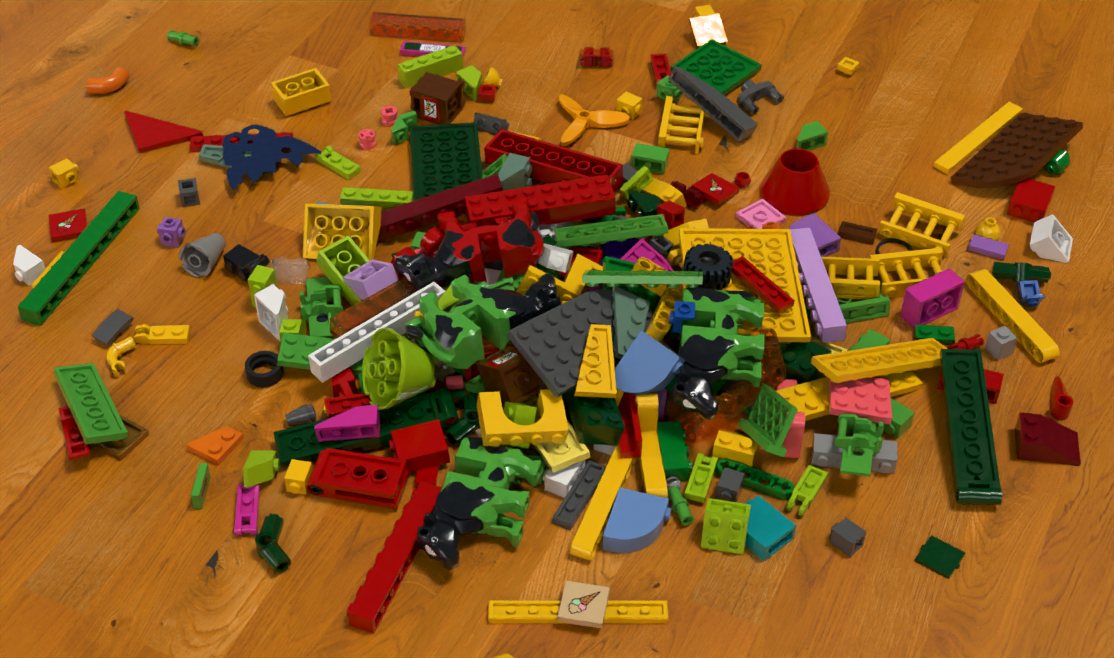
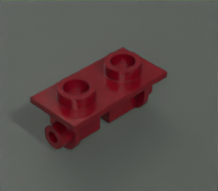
(692, 197)

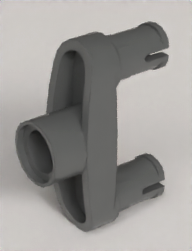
(752, 92)

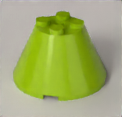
(395, 369)

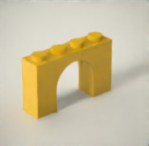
(499, 430)

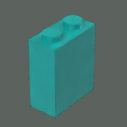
(767, 529)

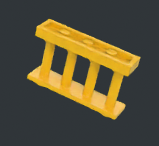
(668, 117)
(926, 211)
(902, 261)
(850, 287)

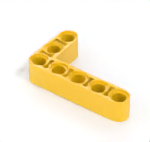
(659, 322)
(651, 460)

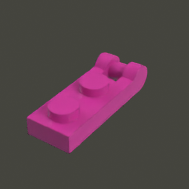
(247, 509)

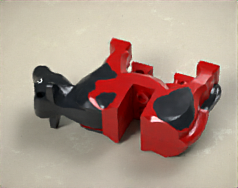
(469, 247)

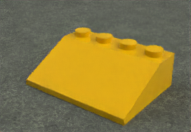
(330, 223)

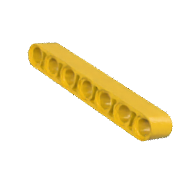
(1012, 316)
(599, 510)

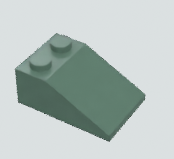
(515, 172)

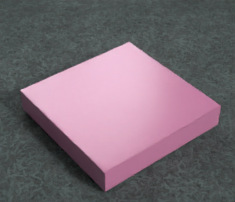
(759, 214)

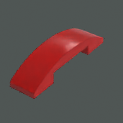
(75, 443)

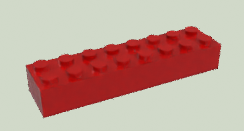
(550, 161)
(551, 202)

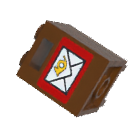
(437, 98)
(510, 375)

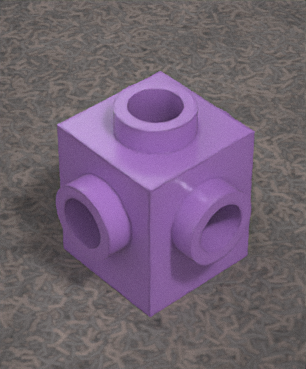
(171, 232)

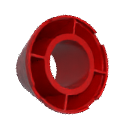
(796, 184)

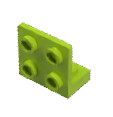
(725, 526)

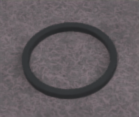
(895, 241)

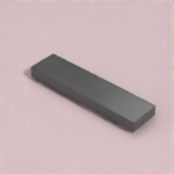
(578, 495)

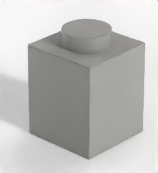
(1001, 343)

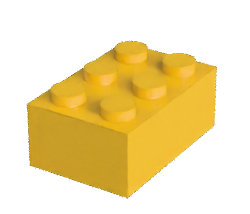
(301, 91)

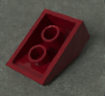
(1045, 440)

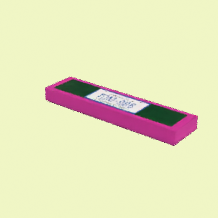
(419, 49)

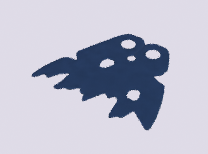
(264, 153)

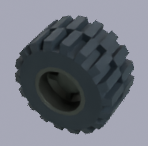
(713, 262)

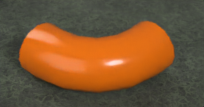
(109, 83)

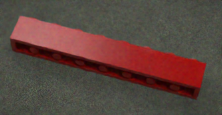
(393, 562)

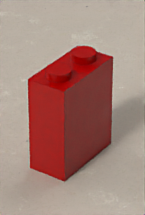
(1031, 200)
(420, 446)

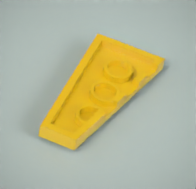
(597, 366)

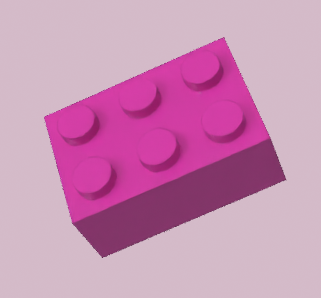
(932, 298)

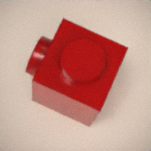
(672, 213)

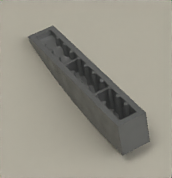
(715, 104)

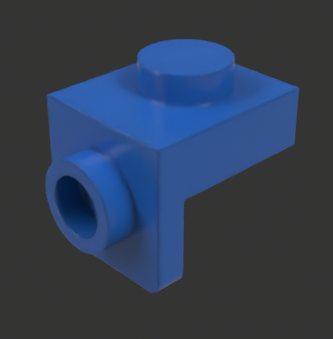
(1029, 293)
(681, 312)

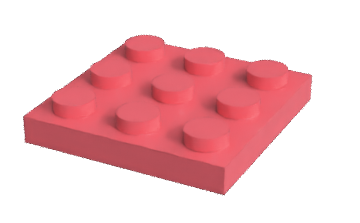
(863, 397)

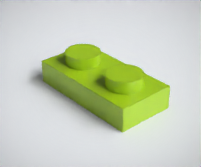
(637, 182)

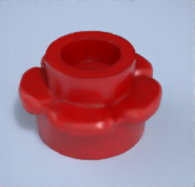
(742, 179)

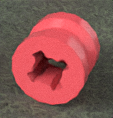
(389, 115)
(367, 139)

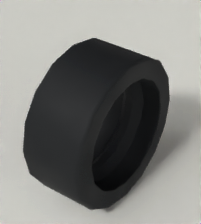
(264, 379)

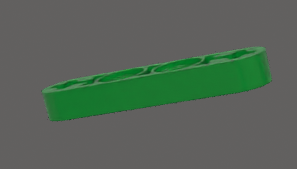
(757, 475)

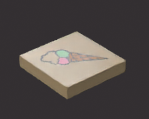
(583, 604)

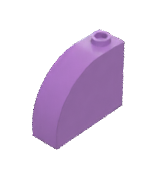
(825, 238)

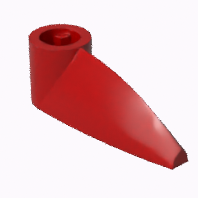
(1060, 402)

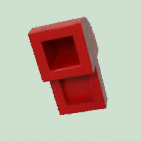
(343, 383)

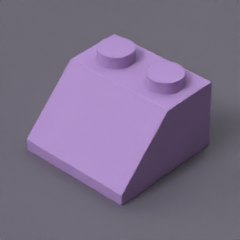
(371, 278)

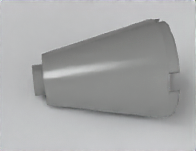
(202, 254)

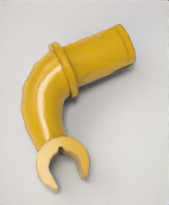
(116, 351)

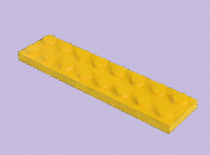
(879, 360)
(814, 395)

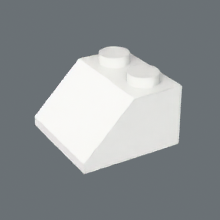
(1051, 240)
(271, 309)

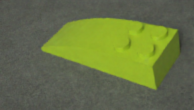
(339, 261)

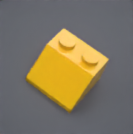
(735, 447)

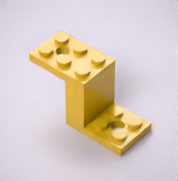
(571, 284)

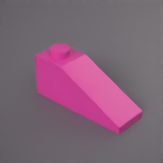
(351, 424)

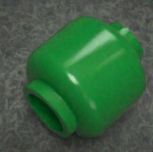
(1058, 163)

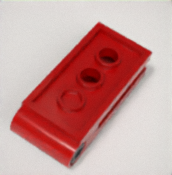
(358, 478)

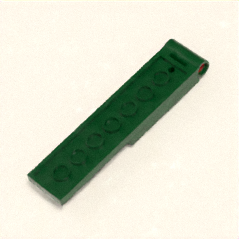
(969, 428)
(302, 443)

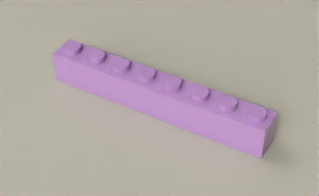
(817, 288)

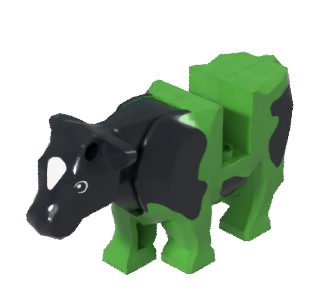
(485, 311)
(715, 348)
(477, 497)

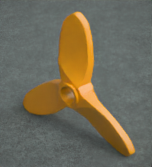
(584, 119)

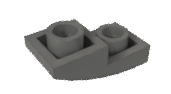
(114, 324)

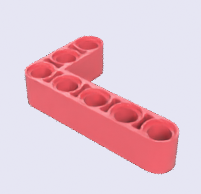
(794, 437)

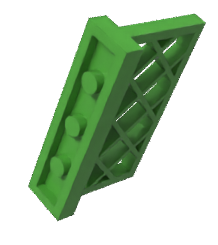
(862, 309)
(762, 433)

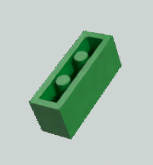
(673, 450)

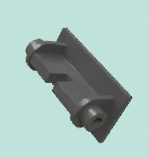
(490, 123)

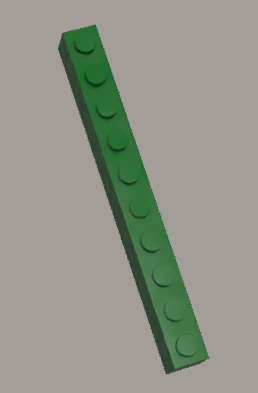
(78, 258)

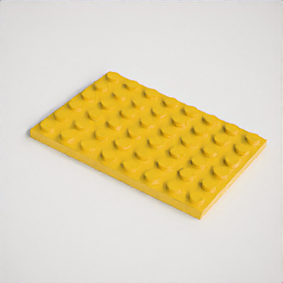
(775, 257)

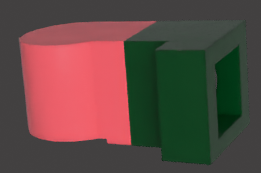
(456, 387)

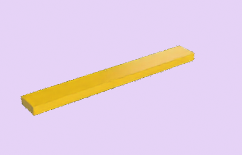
(977, 138)
(547, 612)

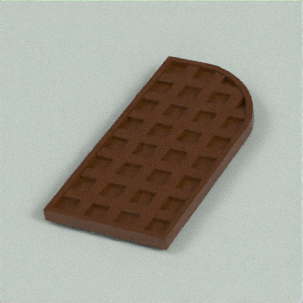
(1017, 151)

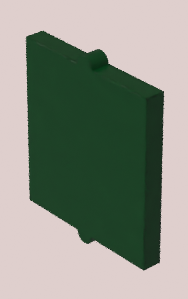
(940, 556)

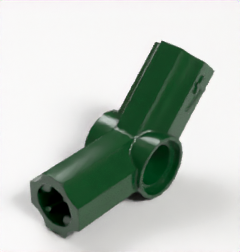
(1021, 272)
(467, 423)
(268, 546)

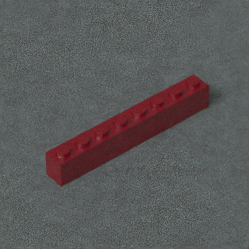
(425, 210)

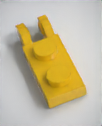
(162, 334)

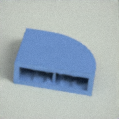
(647, 366)
(635, 521)

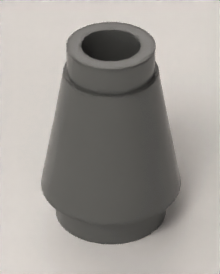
(301, 415)

